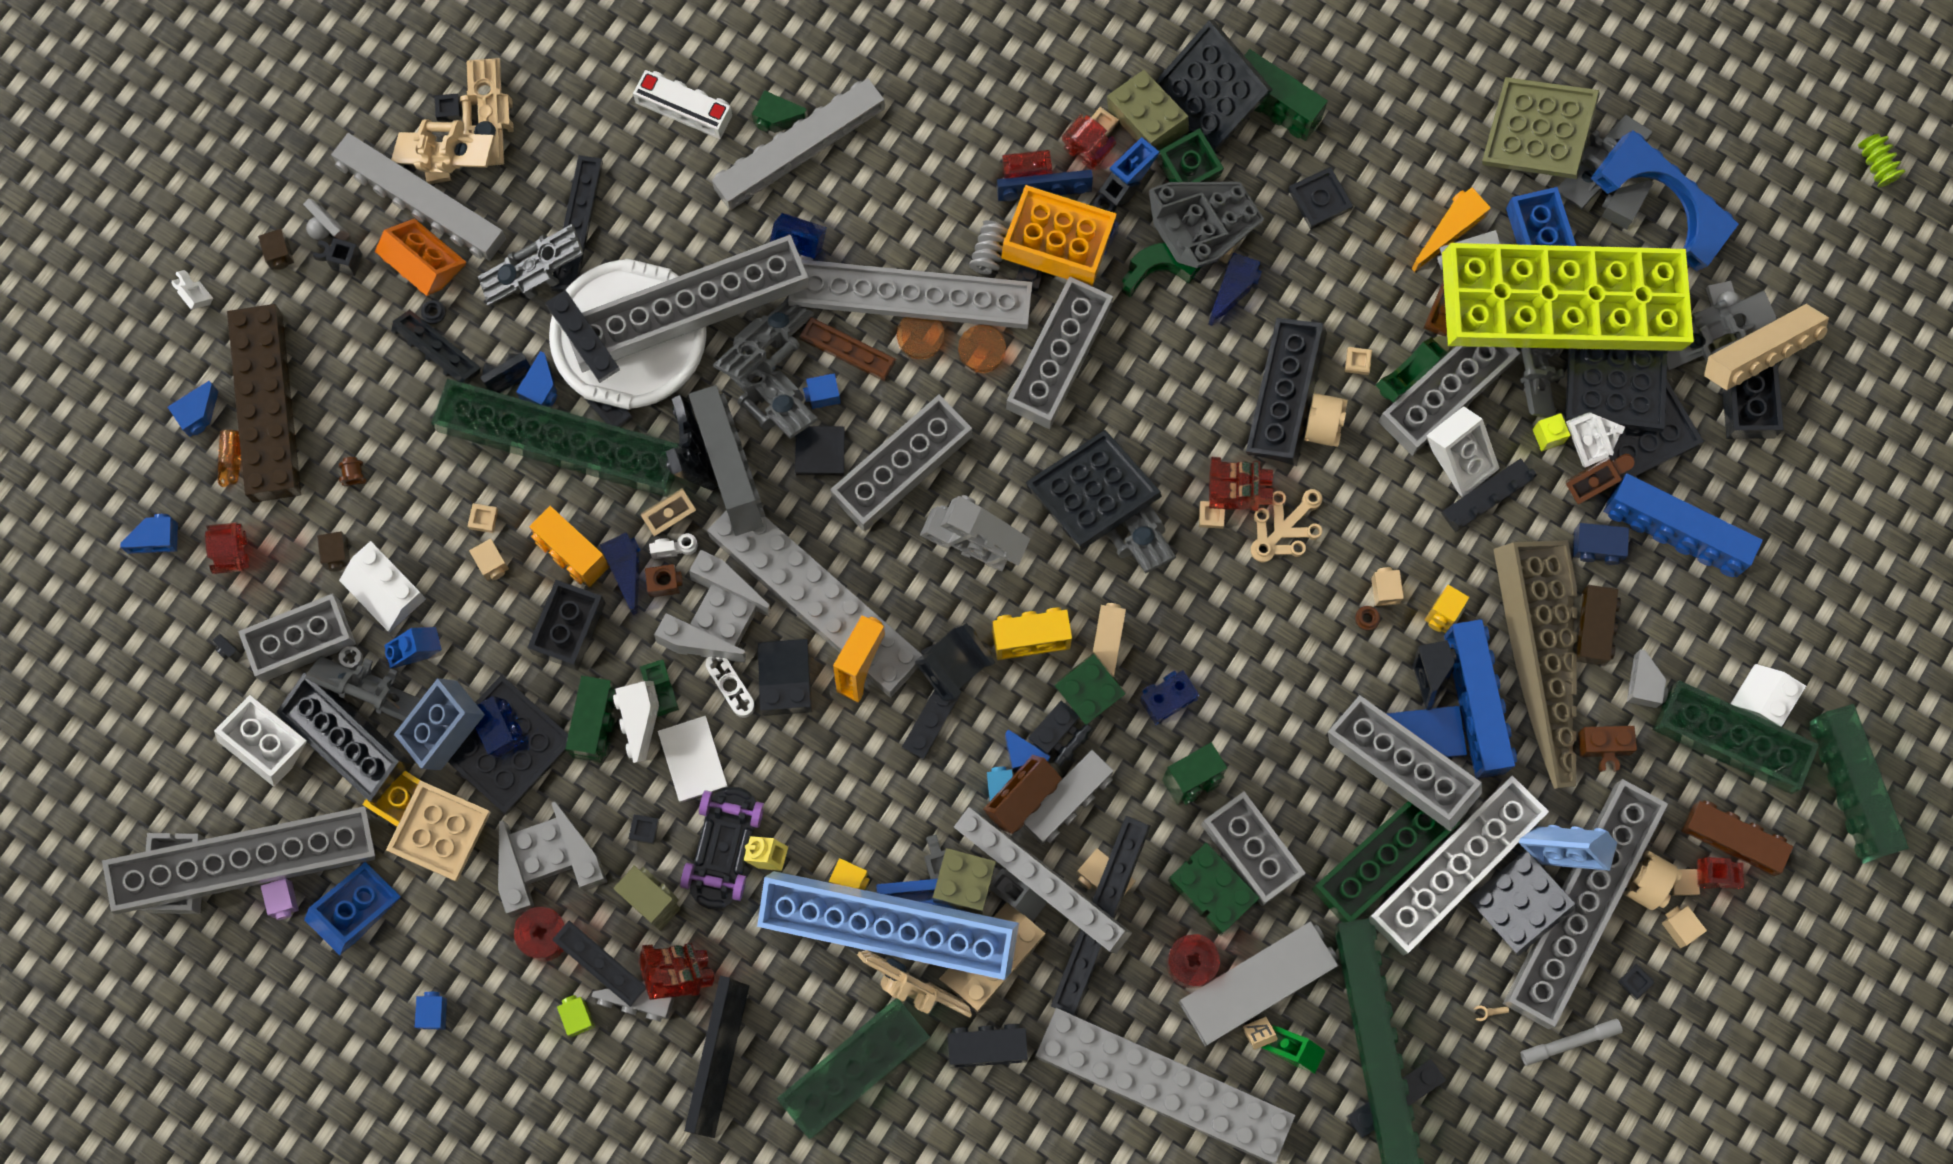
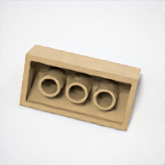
(978, 989)

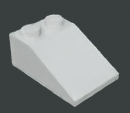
(1464, 450)

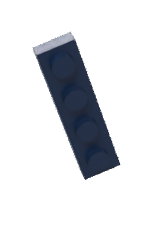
(1057, 183)

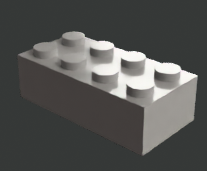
(296, 638)
(1253, 848)

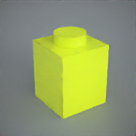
(1551, 432)

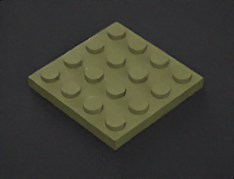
(1541, 127)

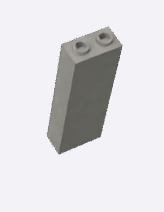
(1258, 983)

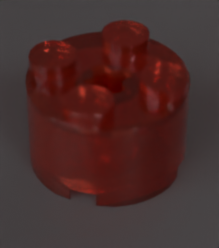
(1088, 140)
(226, 548)
(529, 926)
(1206, 956)

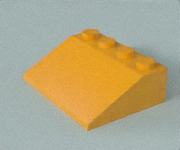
(1058, 235)

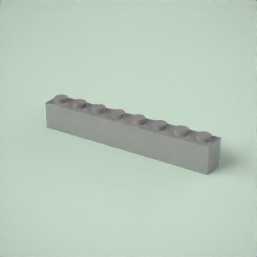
(798, 144)
(419, 197)
(1043, 880)

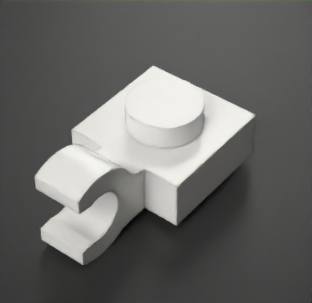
(191, 292)

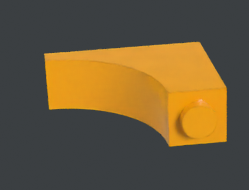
(856, 657)

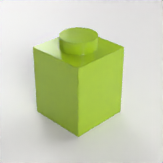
(575, 1015)

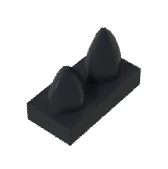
(507, 374)

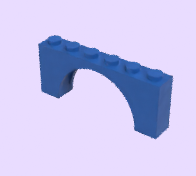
(1707, 222)

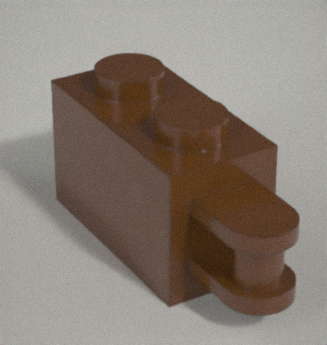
(1599, 477)

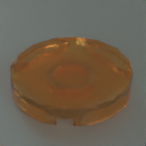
(920, 337)
(982, 348)

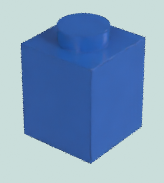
(822, 391)
(431, 1011)

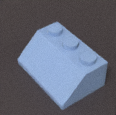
(1570, 847)

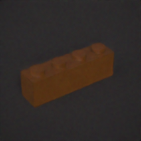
(1738, 838)

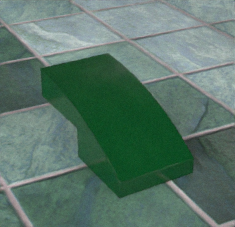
(658, 674)

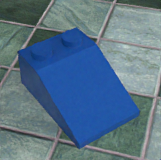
(351, 908)

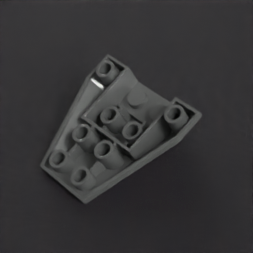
(1202, 218)

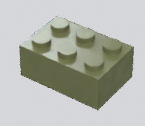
(1148, 111)
(642, 893)

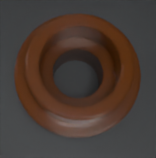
(1372, 612)

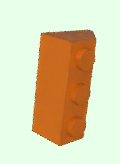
(419, 256)

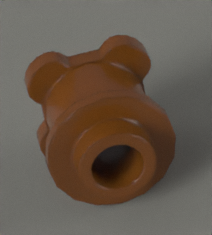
(351, 472)

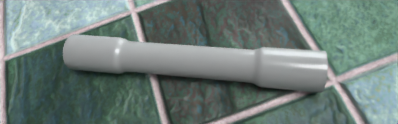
(1544, 1051)

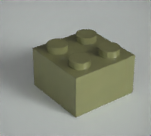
(964, 881)

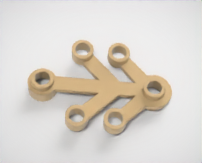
(1283, 528)

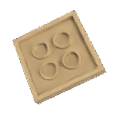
(438, 831)

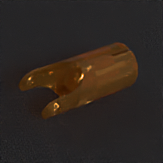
(229, 457)

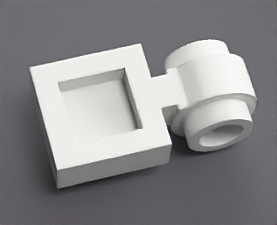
(665, 548)

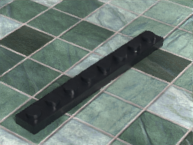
(1108, 898)

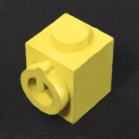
(765, 853)

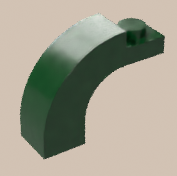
(1152, 260)
(1412, 370)

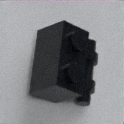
(1055, 728)

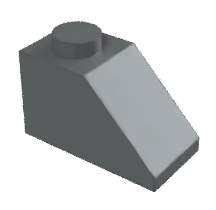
(1625, 203)
(1017, 894)

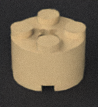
(1325, 420)
(1652, 881)

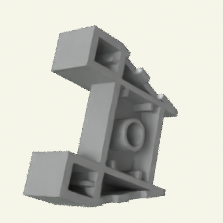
(975, 533)
(721, 616)
(541, 853)

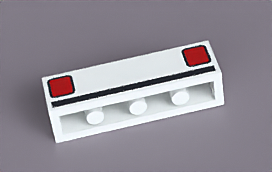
(683, 103)

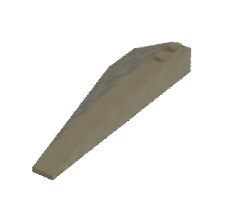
(1539, 613)

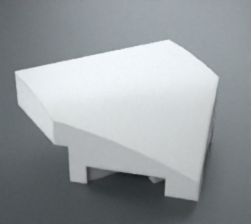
(1593, 437)

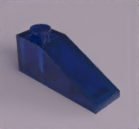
(1236, 284)
(624, 563)

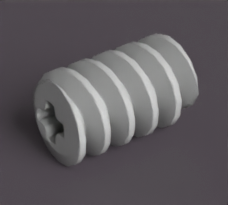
(987, 247)

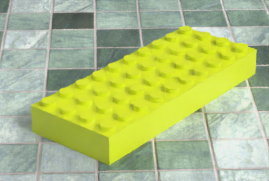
(1567, 297)

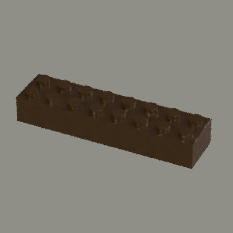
(263, 403)

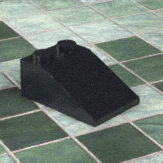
(784, 677)

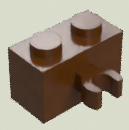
(1607, 743)

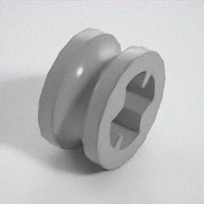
(343, 657)

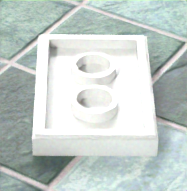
(692, 759)

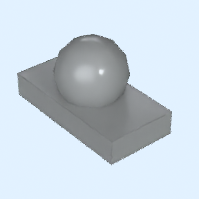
(323, 223)
(1725, 292)

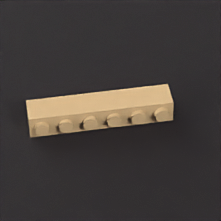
(1766, 347)

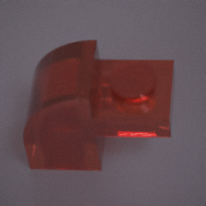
(1719, 873)

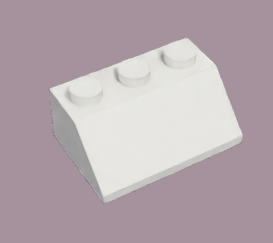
(380, 587)
(260, 740)

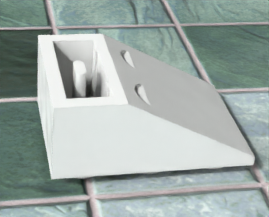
(639, 713)

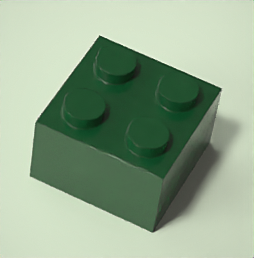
(1190, 160)
(1090, 688)

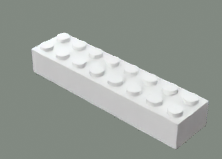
(1457, 865)

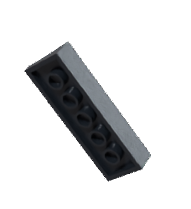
(1287, 390)
(343, 738)
(717, 1057)

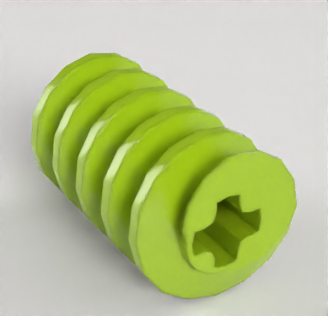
(1880, 159)

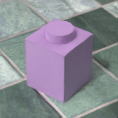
(279, 899)

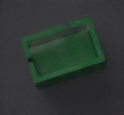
(592, 720)
(1194, 774)
(1213, 887)

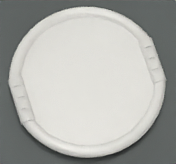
(643, 376)

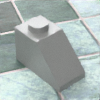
(1646, 682)

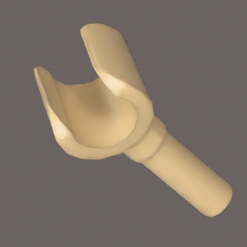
(1490, 1012)

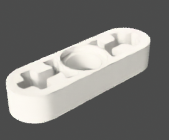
(734, 703)

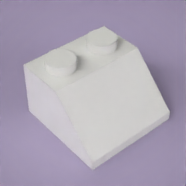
(1768, 694)

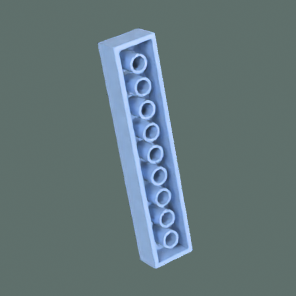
(888, 925)

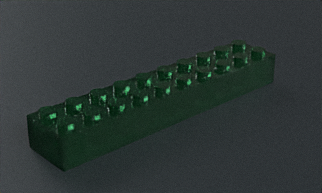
(554, 437)
(1377, 1043)

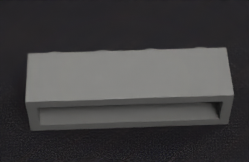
(1071, 793)

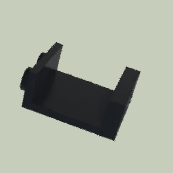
(954, 661)

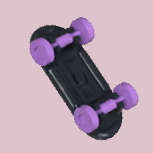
(719, 861)

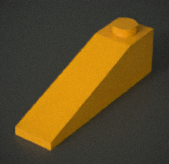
(1462, 216)

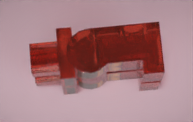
(1239, 485)
(674, 971)

